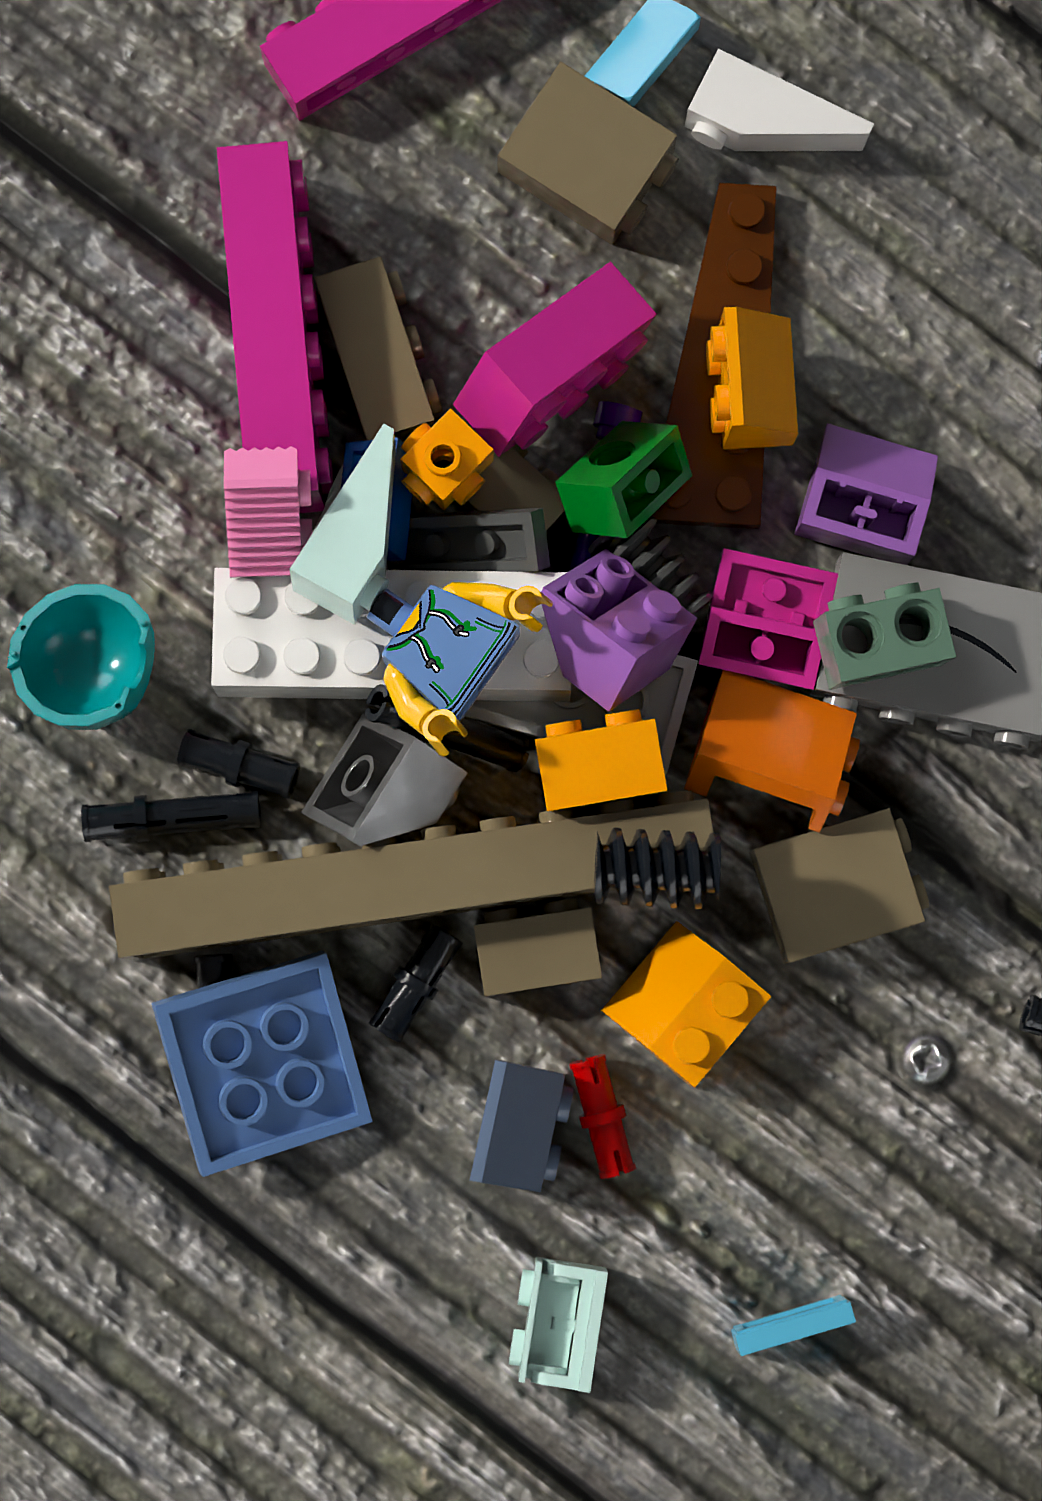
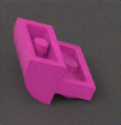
(765, 618)

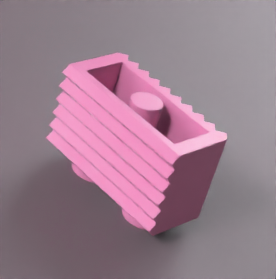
(264, 510)

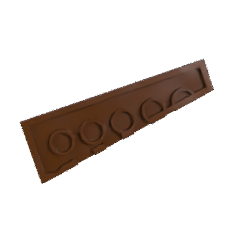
(732, 274)

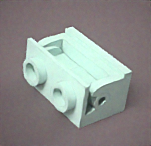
(560, 1323)

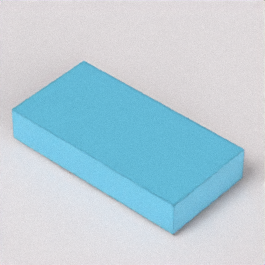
(792, 1324)

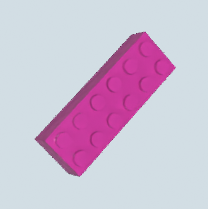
(274, 306)

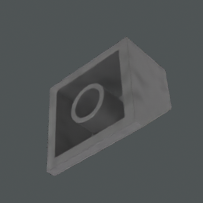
(383, 785)

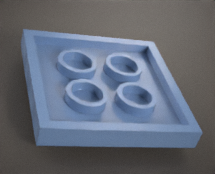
(262, 1062)

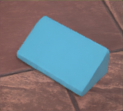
(644, 49)

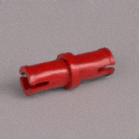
(602, 1116)

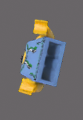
(449, 649)

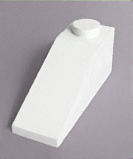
(760, 112)

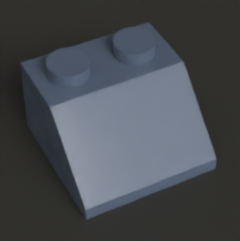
(519, 1127)

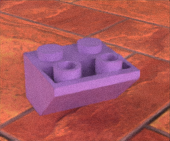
(868, 495)
(613, 628)

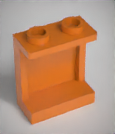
(775, 745)

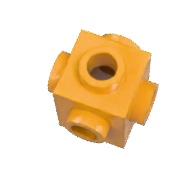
(450, 441)

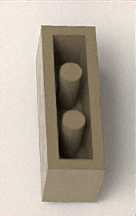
(377, 348)

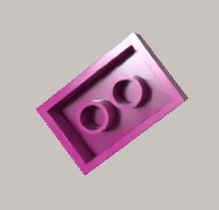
(555, 360)

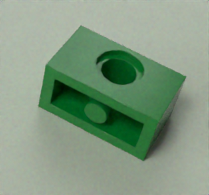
(624, 479)

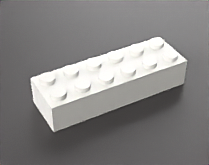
(289, 647)

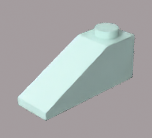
(348, 550)

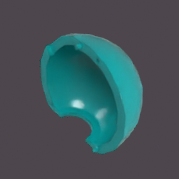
(83, 656)

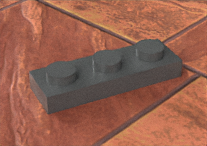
(477, 541)

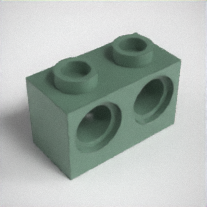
(887, 649)

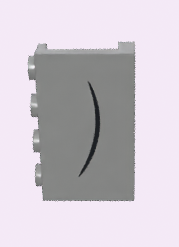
(997, 663)

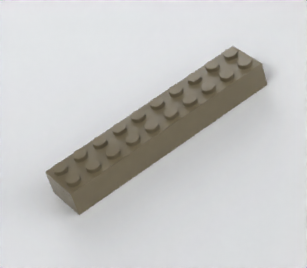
(383, 879)

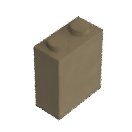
(588, 154)
(839, 885)

